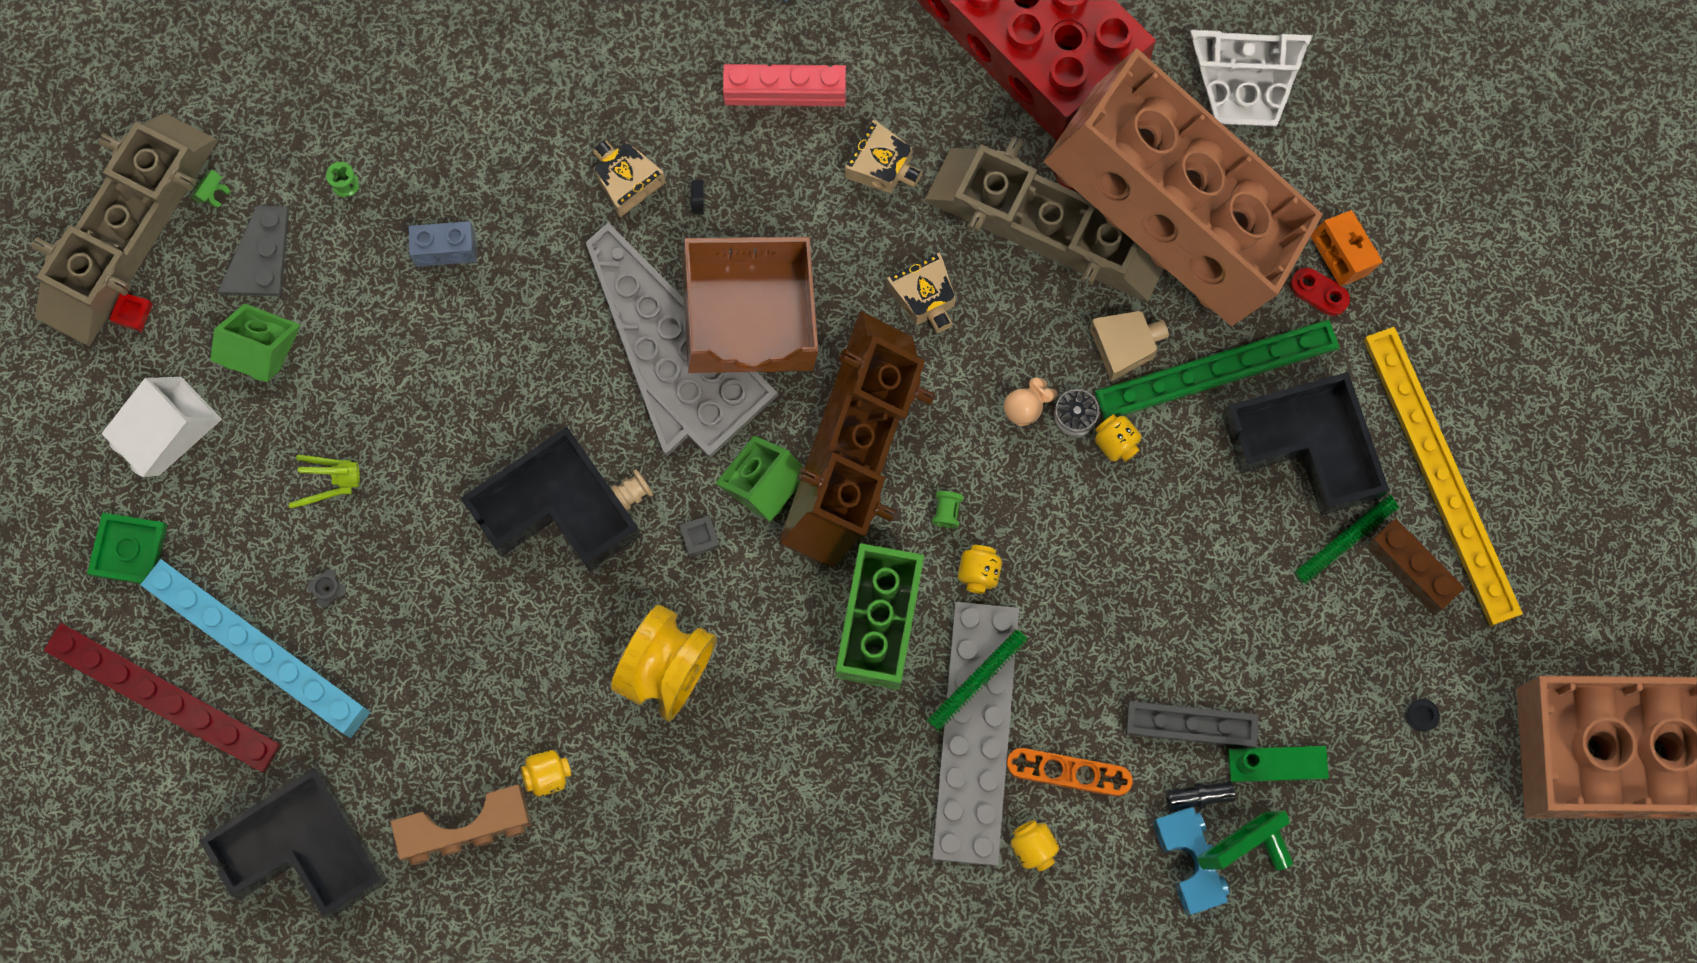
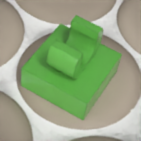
(206, 188)

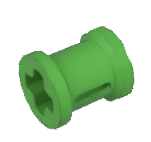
(344, 171)
(947, 509)

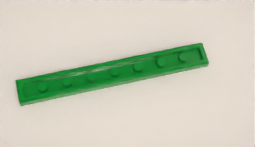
(1217, 370)

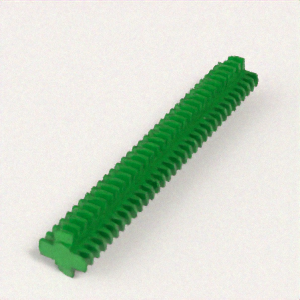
(1346, 539)
(977, 679)

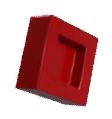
(131, 312)

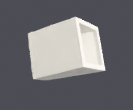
(159, 424)

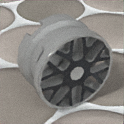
(1076, 413)

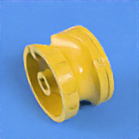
(663, 662)

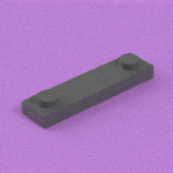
(1192, 724)

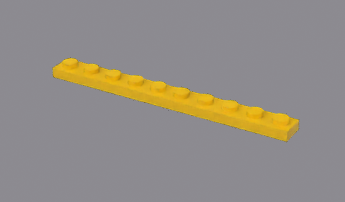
(1442, 477)

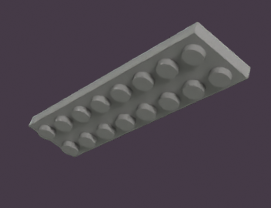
(975, 740)

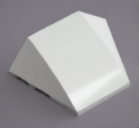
(1248, 74)

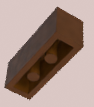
(1415, 567)

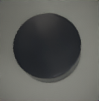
(1422, 715)

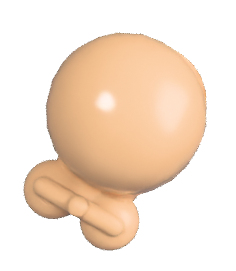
(1026, 405)

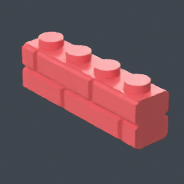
(784, 85)

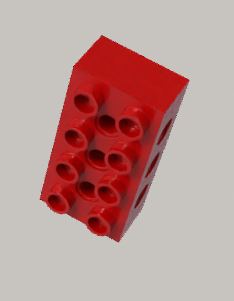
(1024, 52)

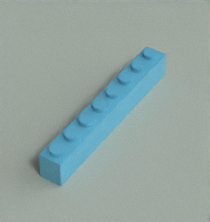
(255, 648)

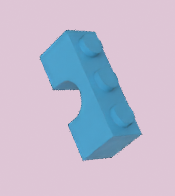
(1185, 832)

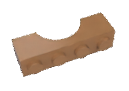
(502, 813)

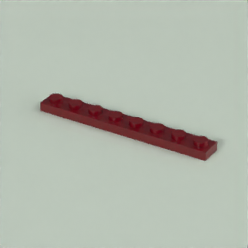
(162, 698)

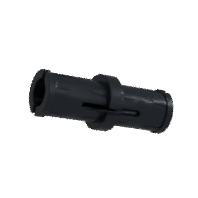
(1200, 795)

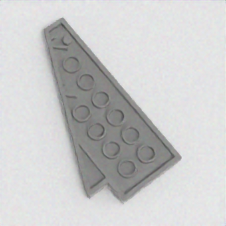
(653, 332)

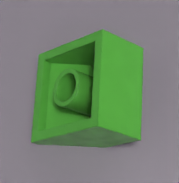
(253, 342)
(762, 477)

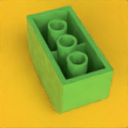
(879, 616)

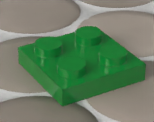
(126, 548)

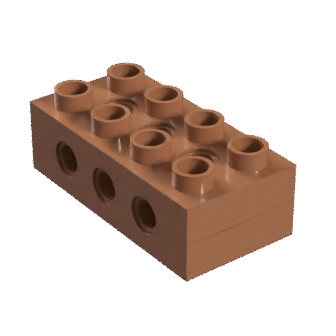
(1184, 188)
(1625, 721)

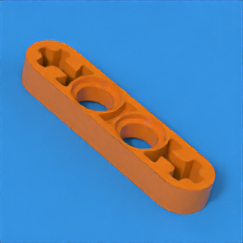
(1069, 769)

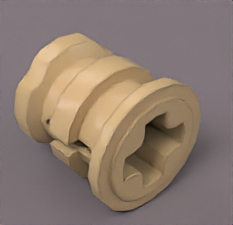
(632, 490)

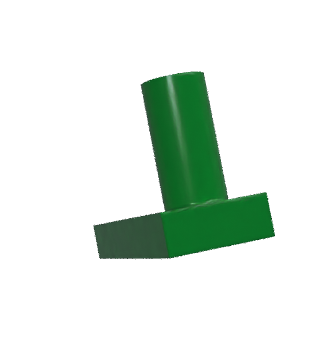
(1278, 764)
(1261, 829)

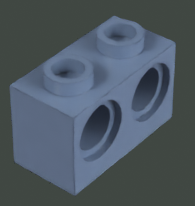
(442, 243)

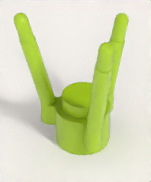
(343, 473)

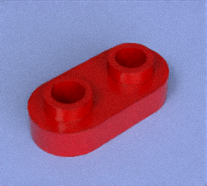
(1319, 292)

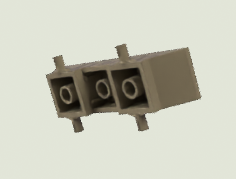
(1017, 204)
(106, 247)

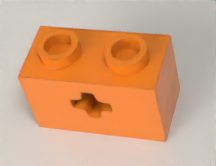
(1346, 248)

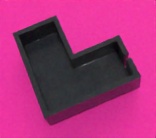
(1323, 428)
(556, 486)
(298, 829)

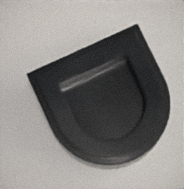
(698, 197)

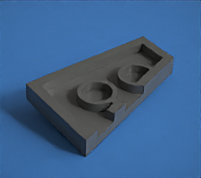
(260, 257)

